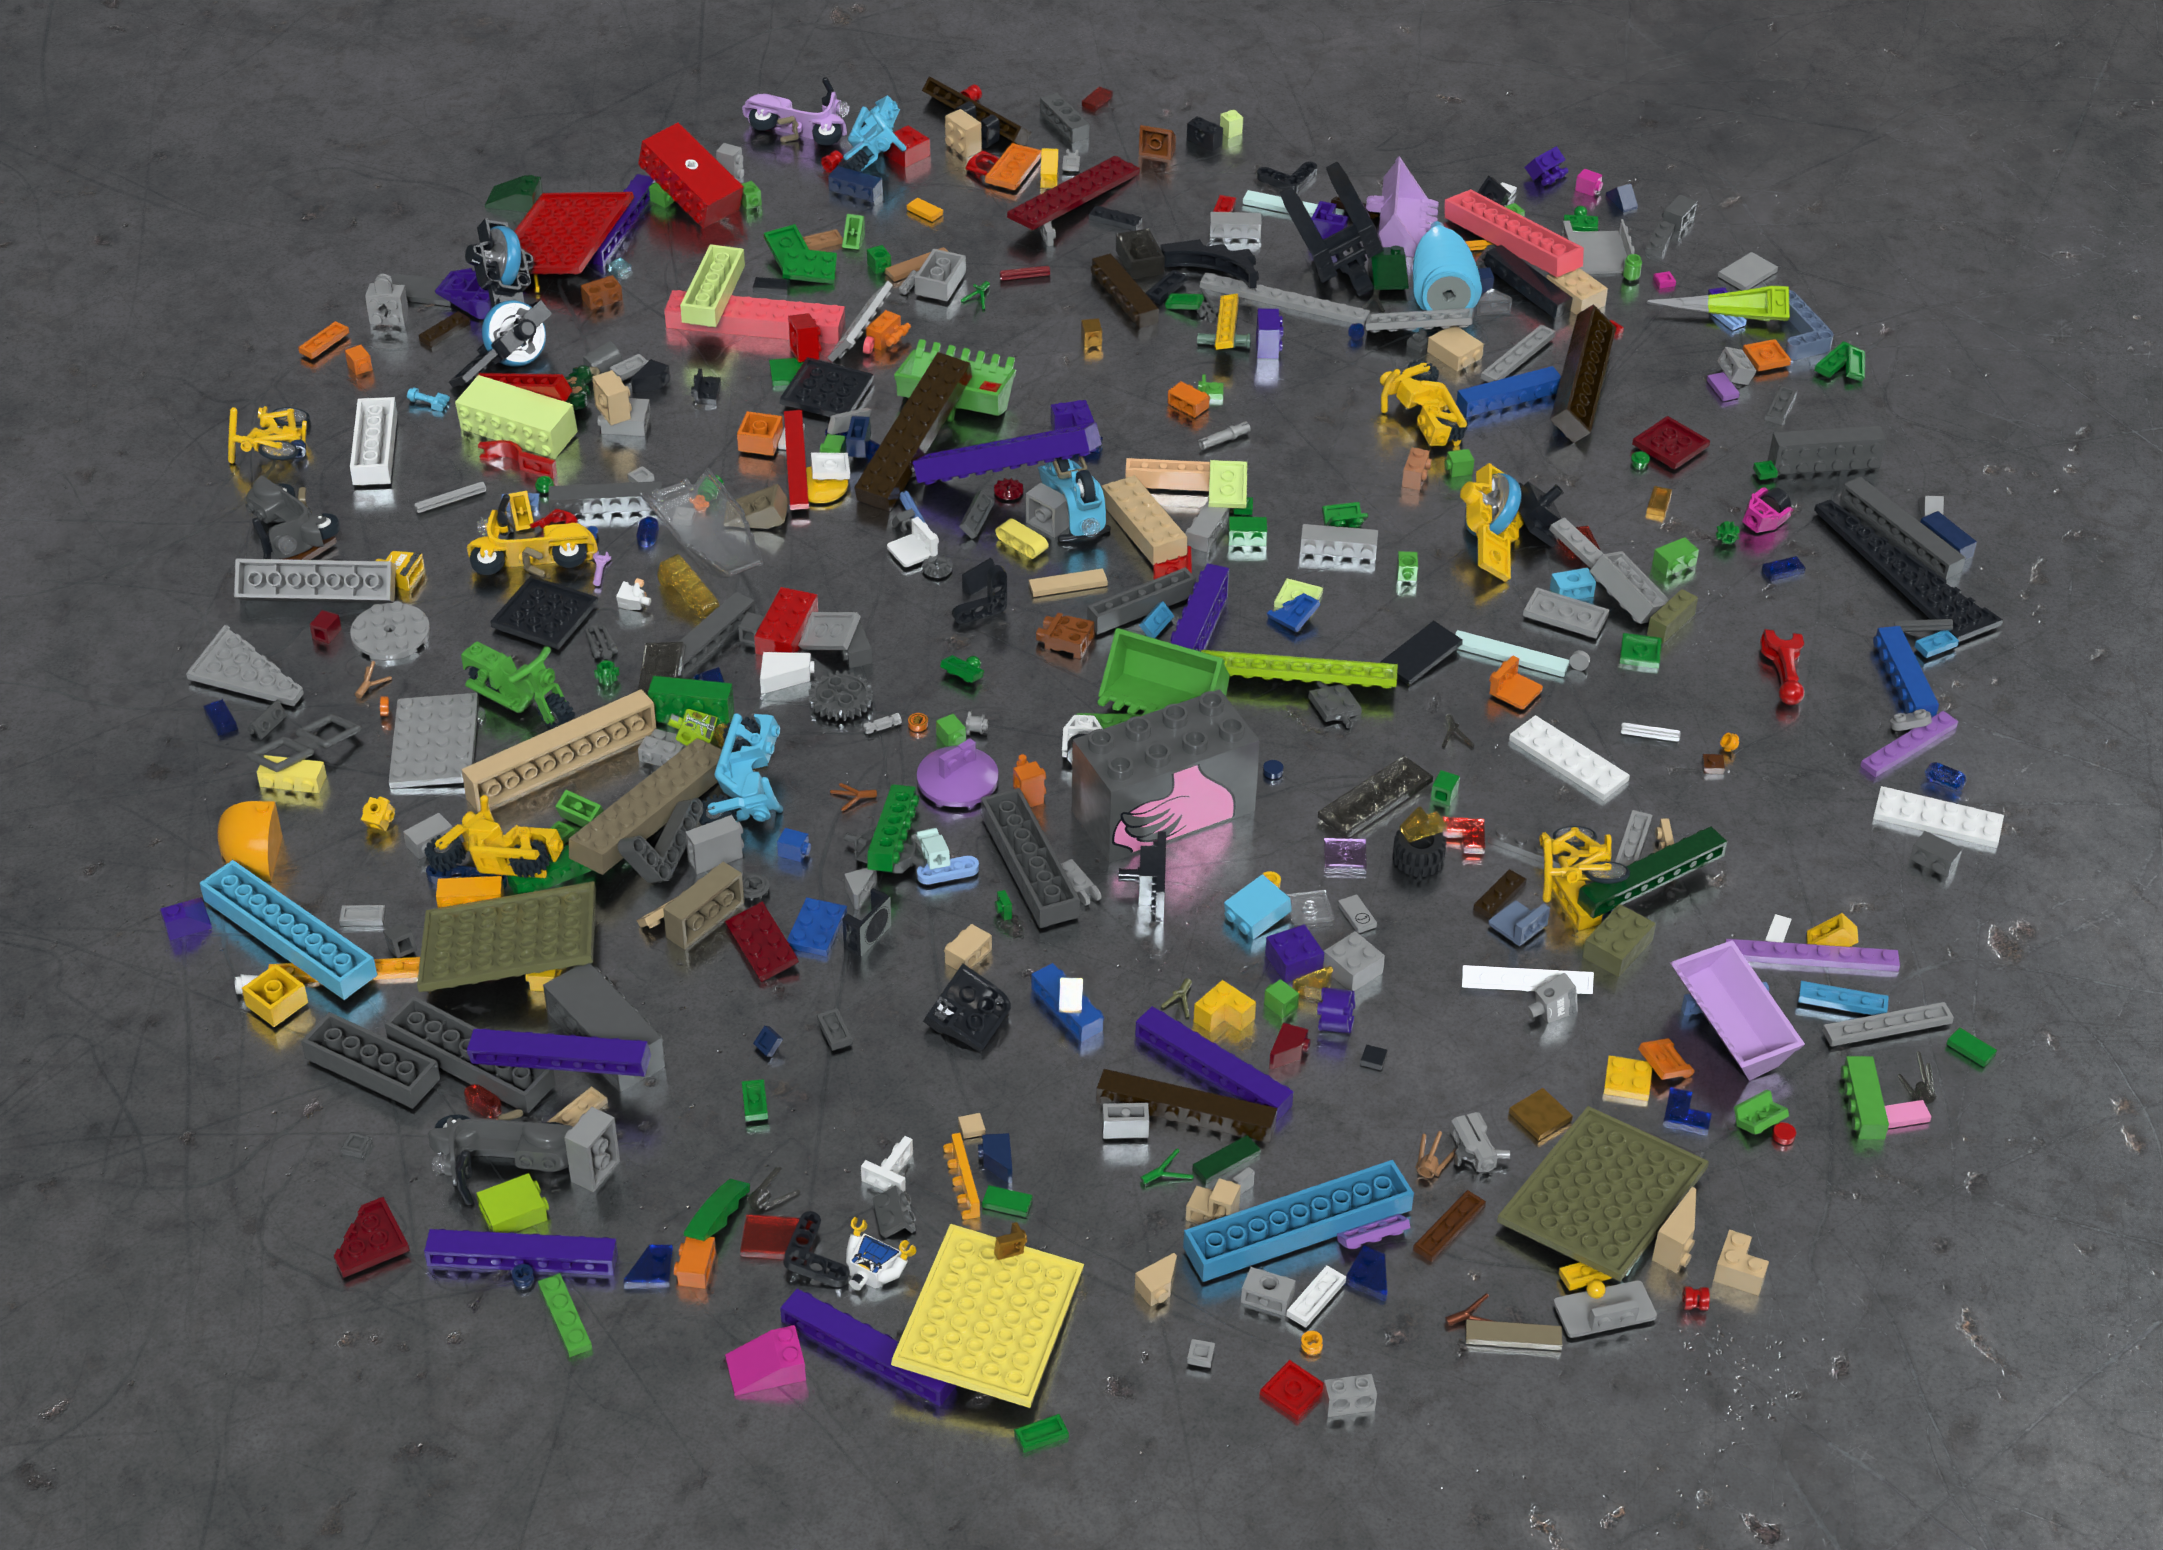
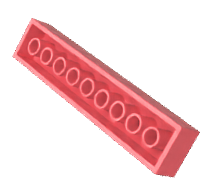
(1514, 232)
(762, 317)

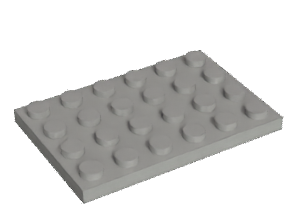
(433, 739)

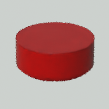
(1784, 1133)

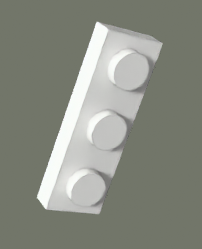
(1316, 1296)

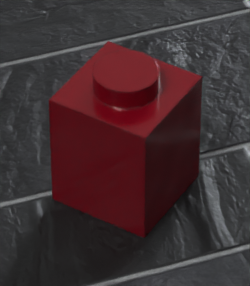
(325, 627)

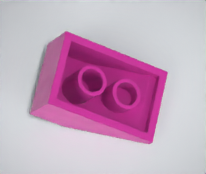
(767, 1362)

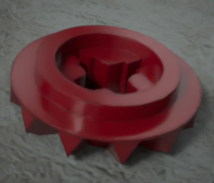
(1015, 491)

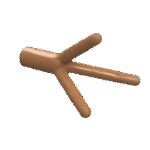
(366, 684)

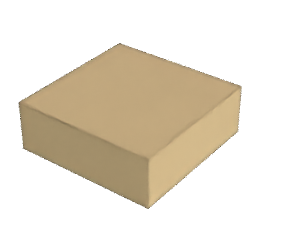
(971, 1125)

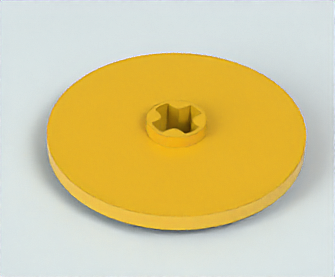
(824, 490)

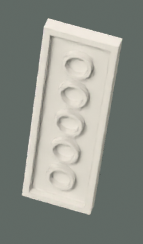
(1569, 757)
(1938, 817)

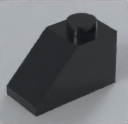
(650, 377)

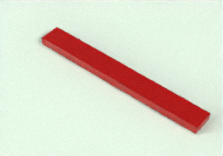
(796, 460)

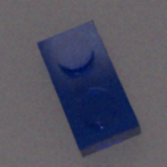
(1783, 568)
(220, 717)

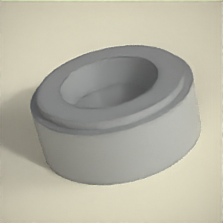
(1579, 660)

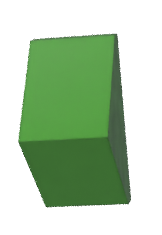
(854, 232)

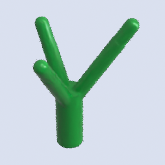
(980, 290)
(1154, 1174)

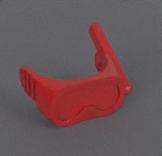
(982, 156)
(555, 516)

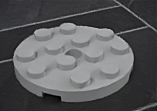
(408, 625)

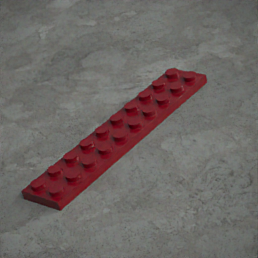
(1073, 192)

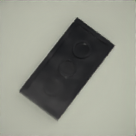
(1423, 652)

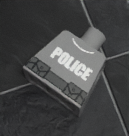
(1555, 999)

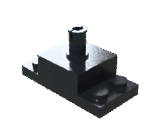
(1540, 511)
(1150, 876)

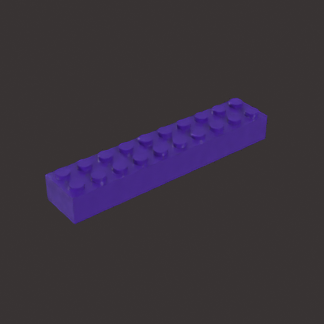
(1007, 453)

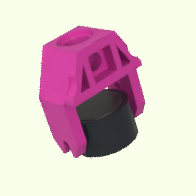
(1775, 508)

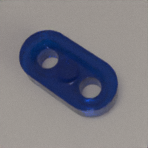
(647, 531)
(1945, 776)

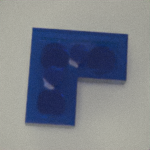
(1681, 1117)

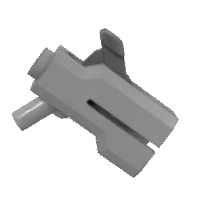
(1474, 1143)

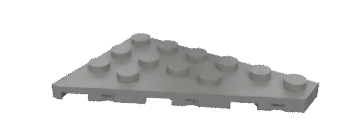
(236, 666)

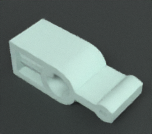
(934, 848)

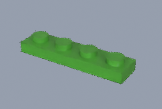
(564, 1315)

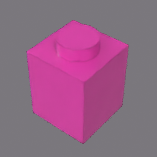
(1589, 182)

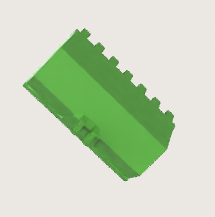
(972, 397)

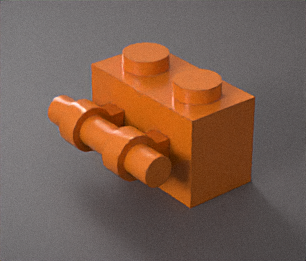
(887, 330)
(1030, 780)

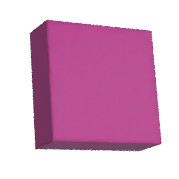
(1664, 279)

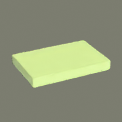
(1228, 484)

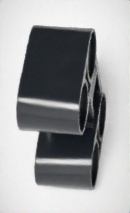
(989, 126)

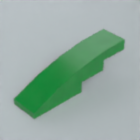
(714, 1212)

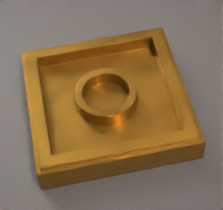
(1540, 1114)

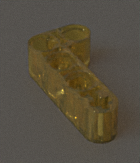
(679, 574)

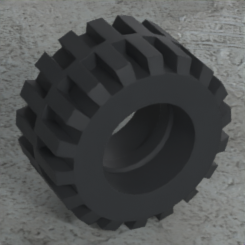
(1419, 856)

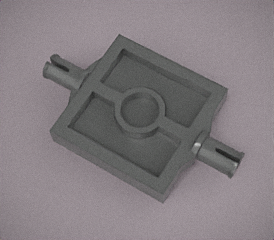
(1335, 703)

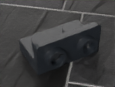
(705, 389)

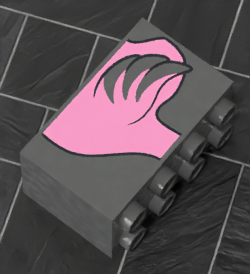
(1164, 774)

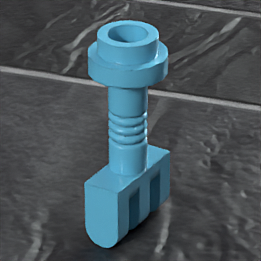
(437, 403)

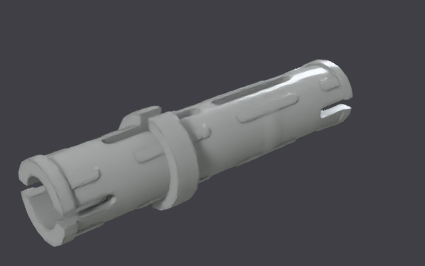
(1231, 432)

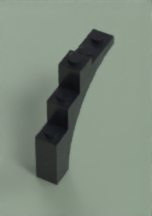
(1217, 257)

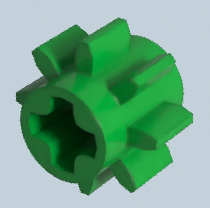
(1727, 532)
(606, 672)

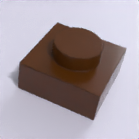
(1713, 764)

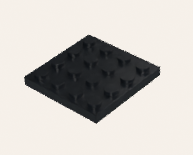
(826, 388)
(544, 612)

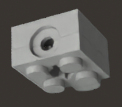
(386, 300)

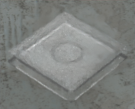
(1311, 909)

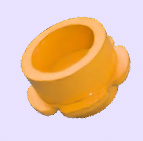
(1729, 742)

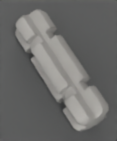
(908, 283)
(882, 723)

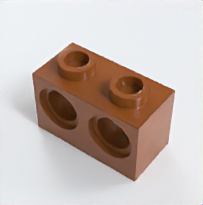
(601, 292)

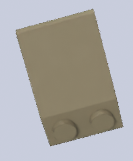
(765, 507)

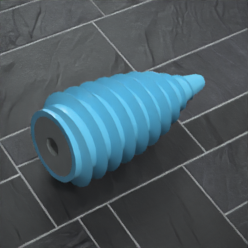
(1445, 271)

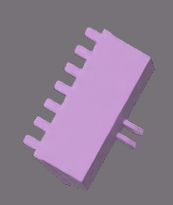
(1402, 209)
(1739, 1008)

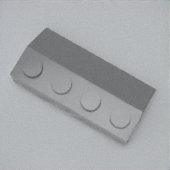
(1629, 586)

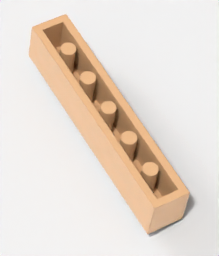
(1170, 474)

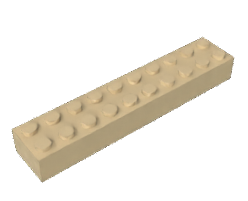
(560, 750)

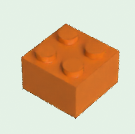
(760, 433)

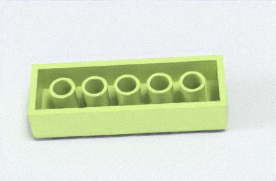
(712, 285)

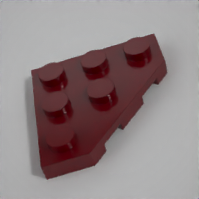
(370, 1239)

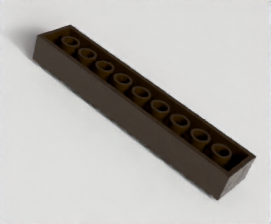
(1583, 374)
(913, 431)

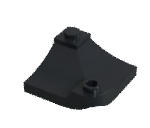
(969, 1009)

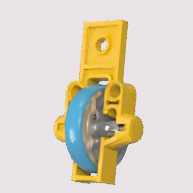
(1493, 518)

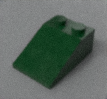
(516, 194)
(1389, 269)

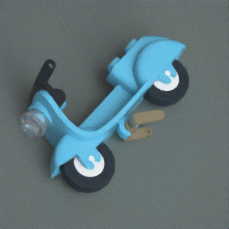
(1082, 494)

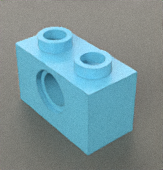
(1573, 583)

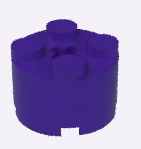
(1336, 1010)

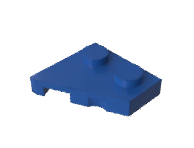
(1295, 612)

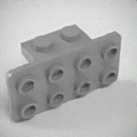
(1619, 1307)

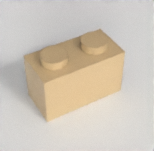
(968, 947)

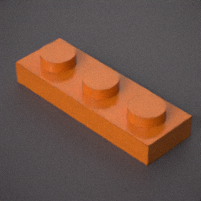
(323, 340)

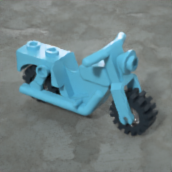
(872, 135)
(750, 750)

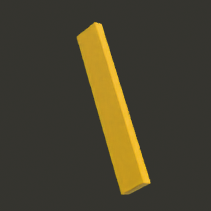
(1226, 321)

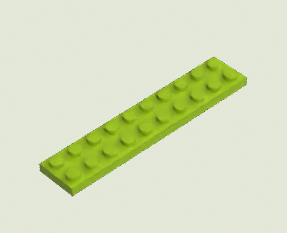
(1308, 669)

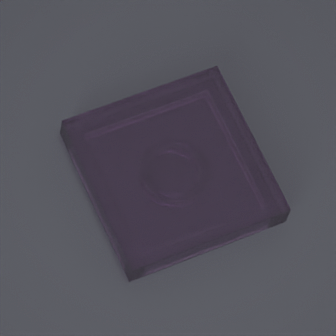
(1345, 856)

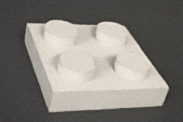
(830, 466)

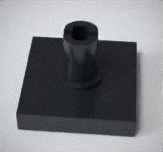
(1494, 191)

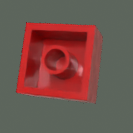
(916, 147)
(804, 337)

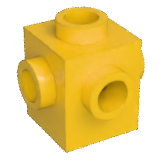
(378, 813)

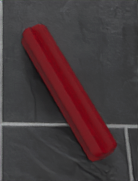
(1024, 273)

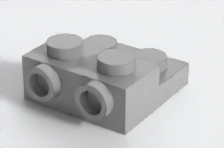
(659, 747)

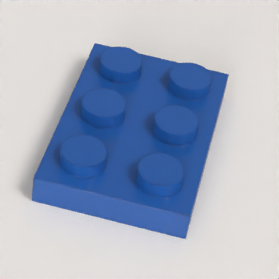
(816, 926)

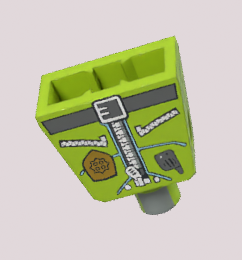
(693, 726)

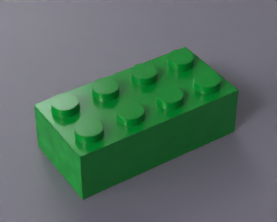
(679, 694)

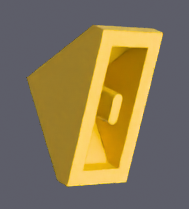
(520, 510)

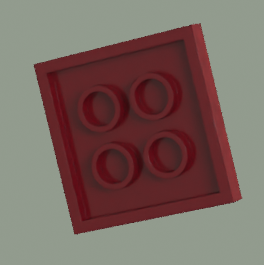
(1671, 442)

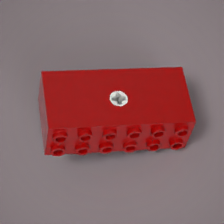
(690, 175)

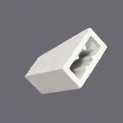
(785, 670)

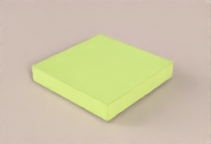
(1294, 588)

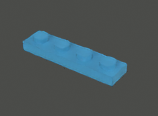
(1842, 998)

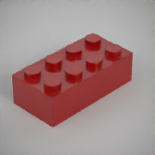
(785, 621)

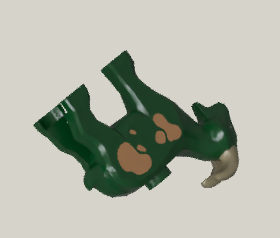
(577, 380)

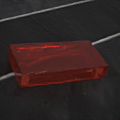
(1097, 98)

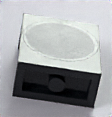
(861, 935)

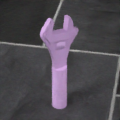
(600, 561)

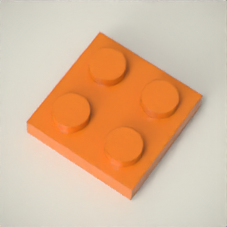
(1766, 355)

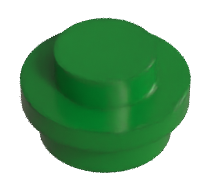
(1640, 459)
(543, 483)

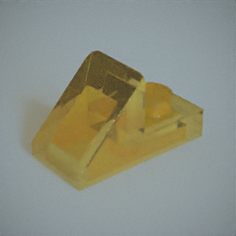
(1422, 825)

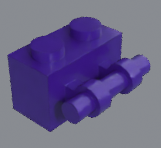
(1546, 163)

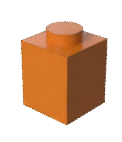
(358, 360)

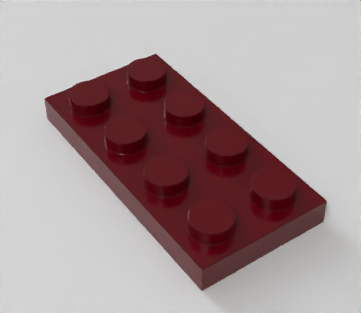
(761, 941)

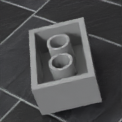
(940, 275)
(592, 1149)

